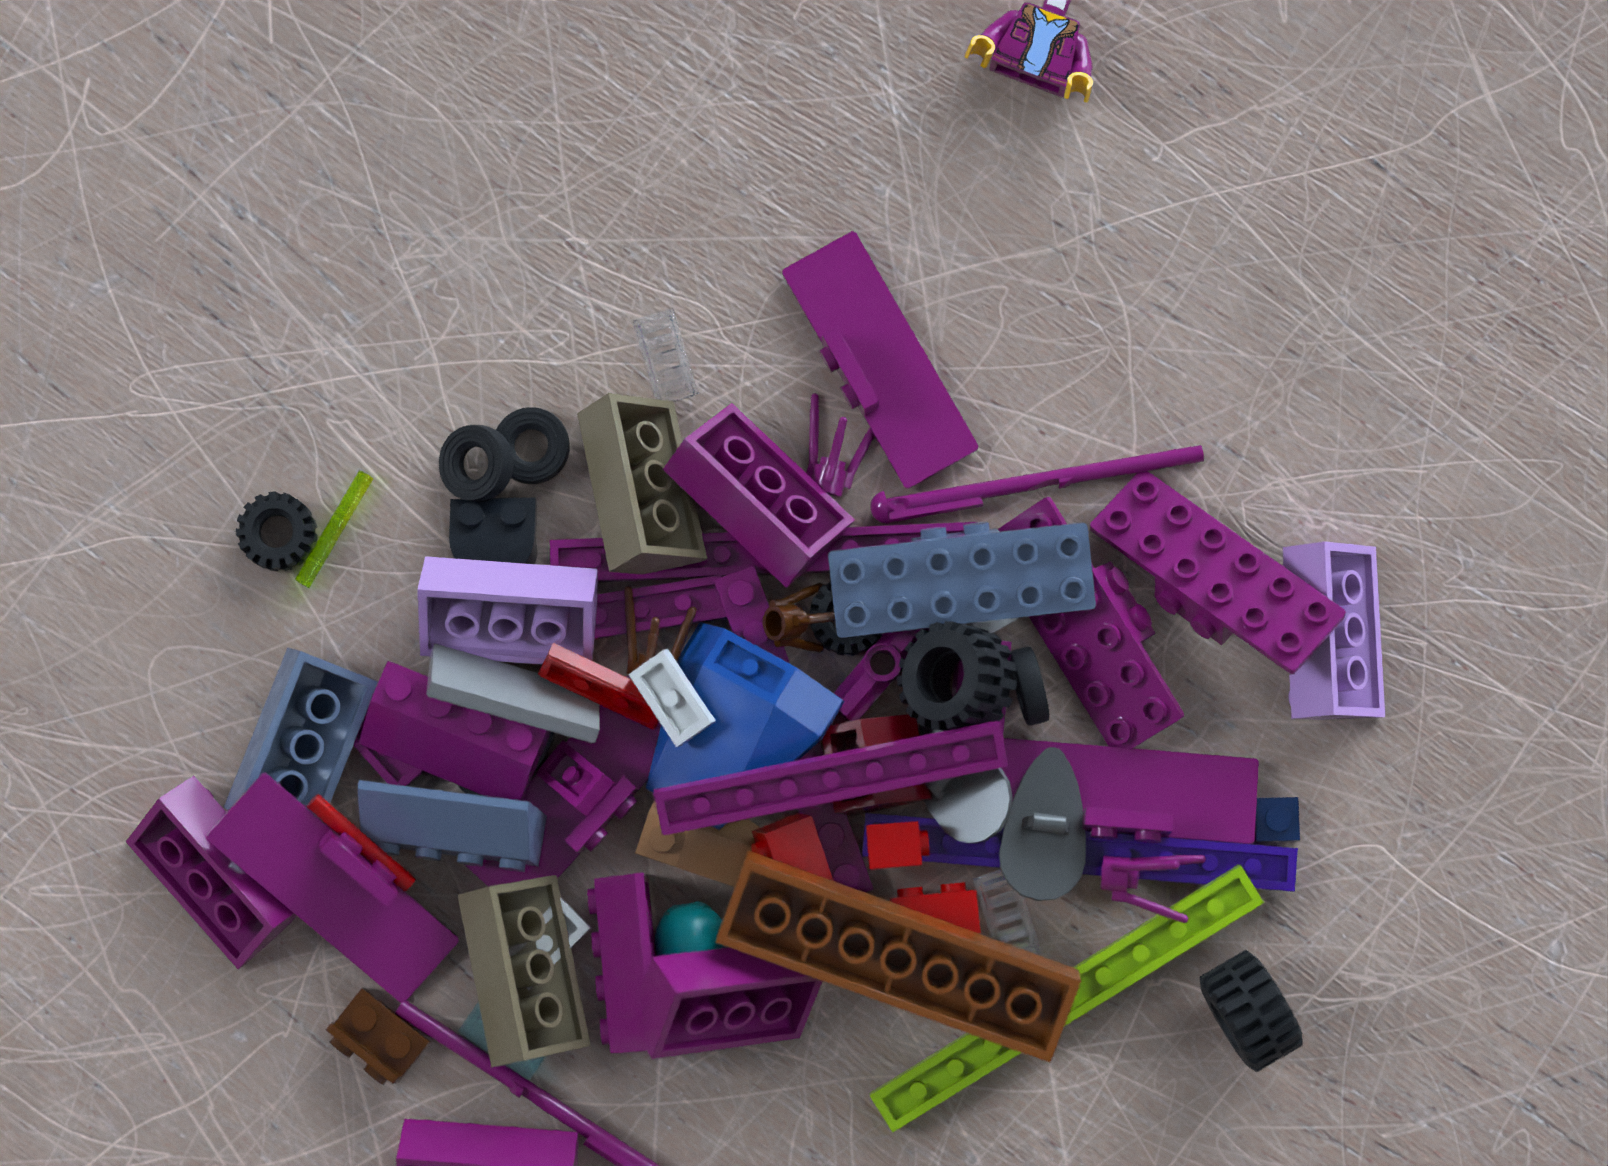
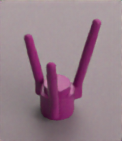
(830, 471)
(1122, 874)

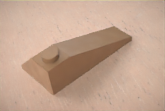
(699, 851)

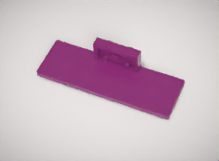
(879, 360)
(1216, 574)
(1104, 651)
(621, 753)
(1153, 791)
(333, 887)

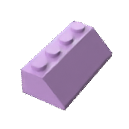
(506, 608)
(1346, 670)

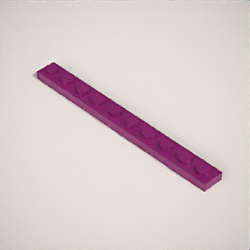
(727, 555)

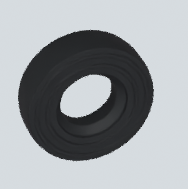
(558, 444)
(499, 463)
(1030, 686)

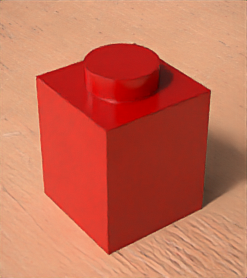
(896, 845)

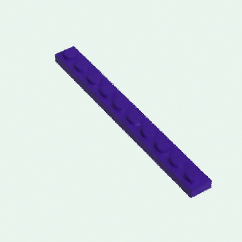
(1265, 865)

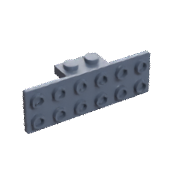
(961, 578)

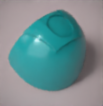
(687, 929)

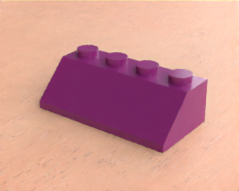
(758, 494)
(450, 740)
(207, 884)
(626, 951)
(722, 1002)
(483, 1145)

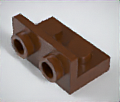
(377, 1037)

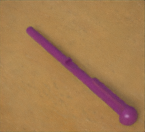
(971, 495)
(596, 1137)

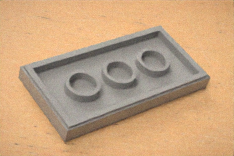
(510, 693)

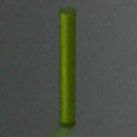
(334, 529)

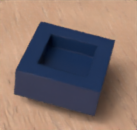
(1277, 819)

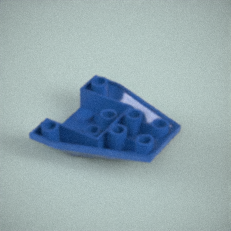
(760, 706)

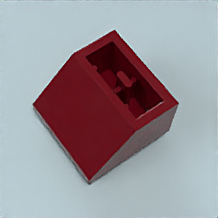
(871, 732)

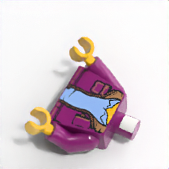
(1038, 49)

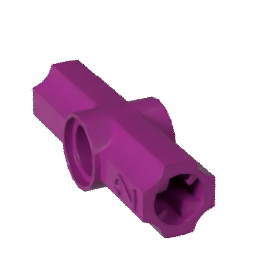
(864, 686)

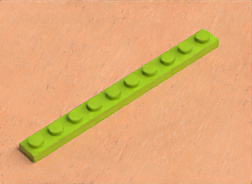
(1101, 978)

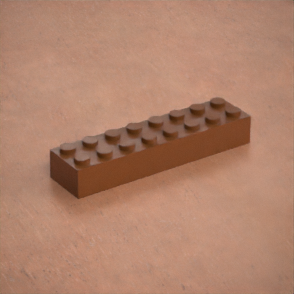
(899, 956)

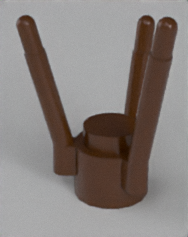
(787, 622)
(633, 662)

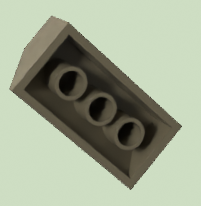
(641, 510)
(518, 1020)

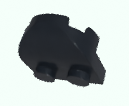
(494, 530)

